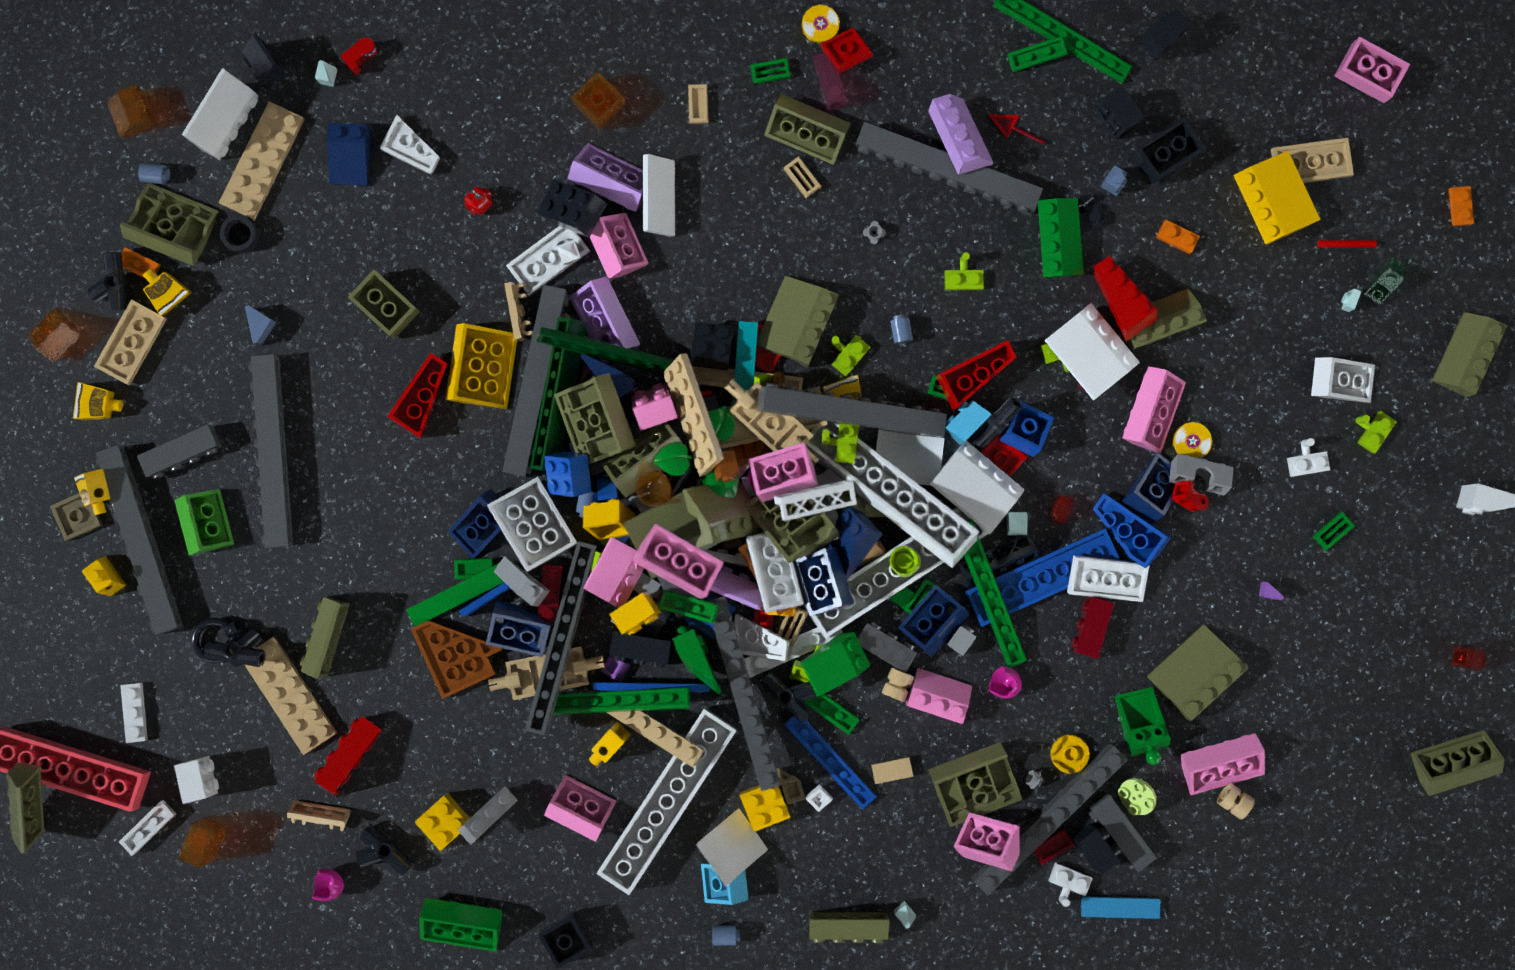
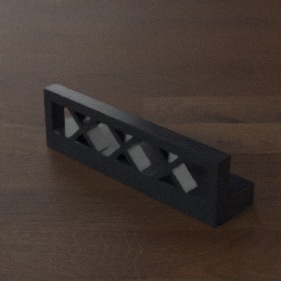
(1003, 564)

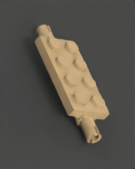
(773, 429)
(524, 673)

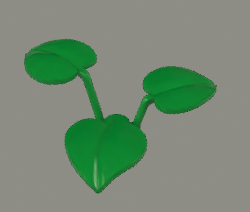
(674, 457)

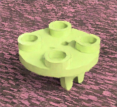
(1140, 804)

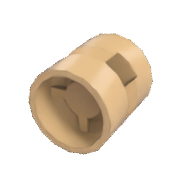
(898, 684)
(1233, 799)

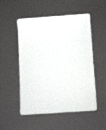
(912, 454)
(732, 847)

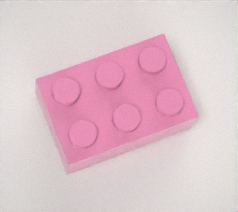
(1372, 70)

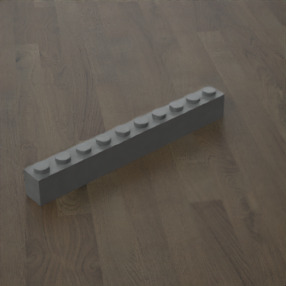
(939, 166)
(532, 388)
(852, 412)
(271, 451)
(139, 540)
(561, 640)
(744, 697)
(1055, 813)

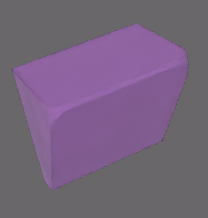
(1269, 591)
(615, 668)

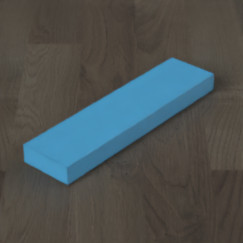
(1120, 907)

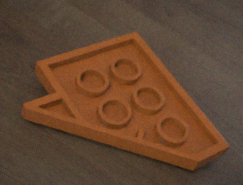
(453, 657)

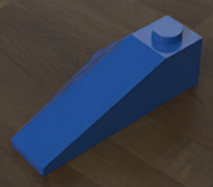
(1135, 534)

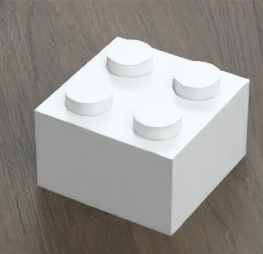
(196, 779)

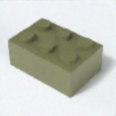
(383, 304)

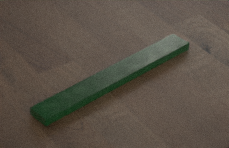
(603, 350)

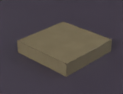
(74, 517)

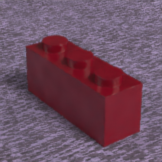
(553, 580)
(1092, 627)

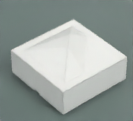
(568, 252)
(819, 798)

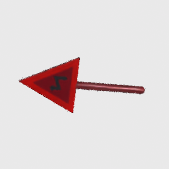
(1006, 123)

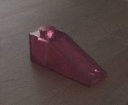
(829, 81)

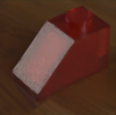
(1468, 658)

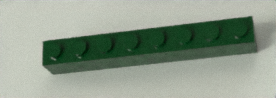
(560, 376)

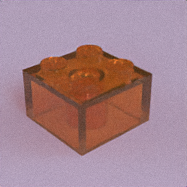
(598, 101)
(202, 842)

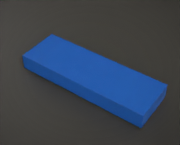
(482, 601)

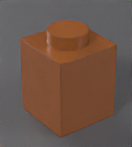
(727, 468)

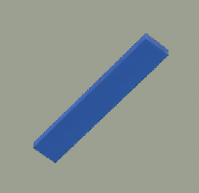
(628, 686)
(831, 761)

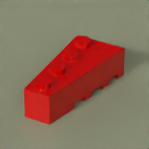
(1125, 300)
(968, 377)
(419, 397)
(347, 755)

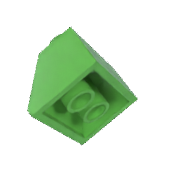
(204, 521)

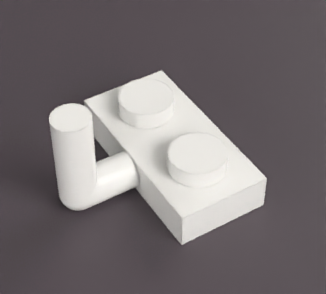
(1308, 462)
(1069, 880)

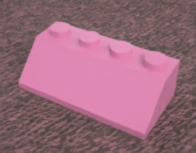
(1154, 409)
(678, 561)
(1223, 763)

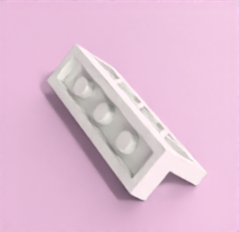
(812, 493)

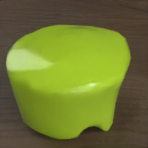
(905, 560)

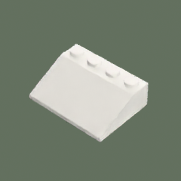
(220, 115)
(1092, 351)
(977, 487)
(532, 524)

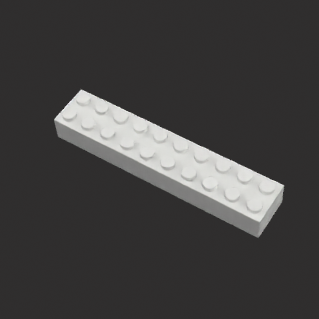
(898, 498)
(879, 582)
(665, 804)

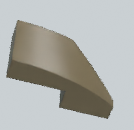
(791, 787)

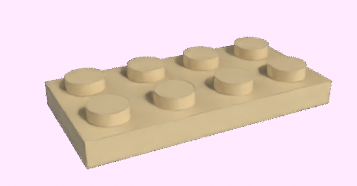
(1320, 159)
(130, 342)

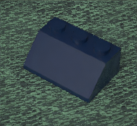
(823, 581)
(933, 620)

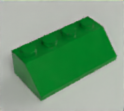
(1060, 237)
(460, 924)

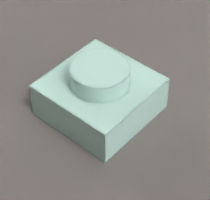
(1350, 300)

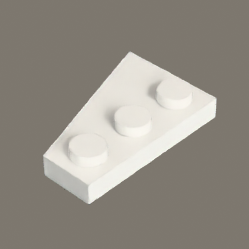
(409, 147)
(760, 641)

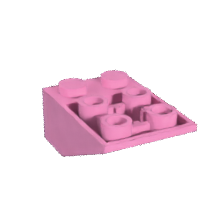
(653, 406)

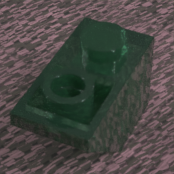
(1386, 281)

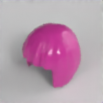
(1005, 683)
(327, 885)

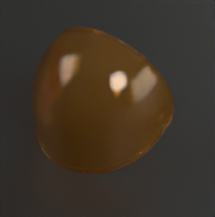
(653, 488)

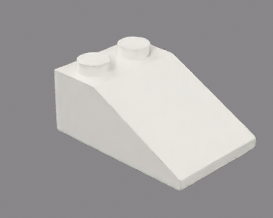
(1343, 379)
(1481, 498)

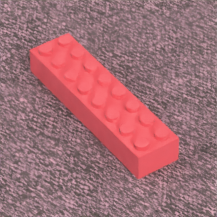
(75, 769)

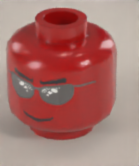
(478, 200)

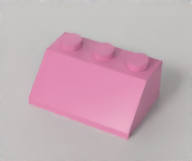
(617, 245)
(782, 472)
(614, 574)
(939, 696)
(580, 808)
(989, 841)

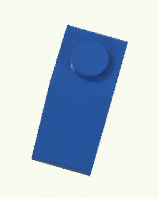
(606, 489)

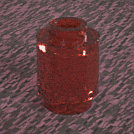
(1062, 509)

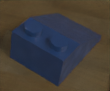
(348, 153)
(623, 384)
(1152, 491)
(477, 526)
(855, 538)
(517, 629)

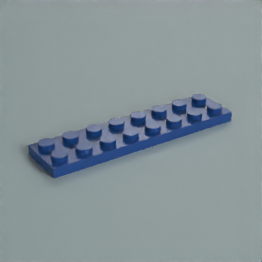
(1044, 575)

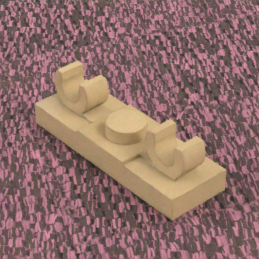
(517, 311)
(318, 814)

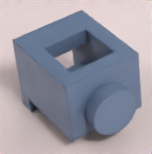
(1114, 180)

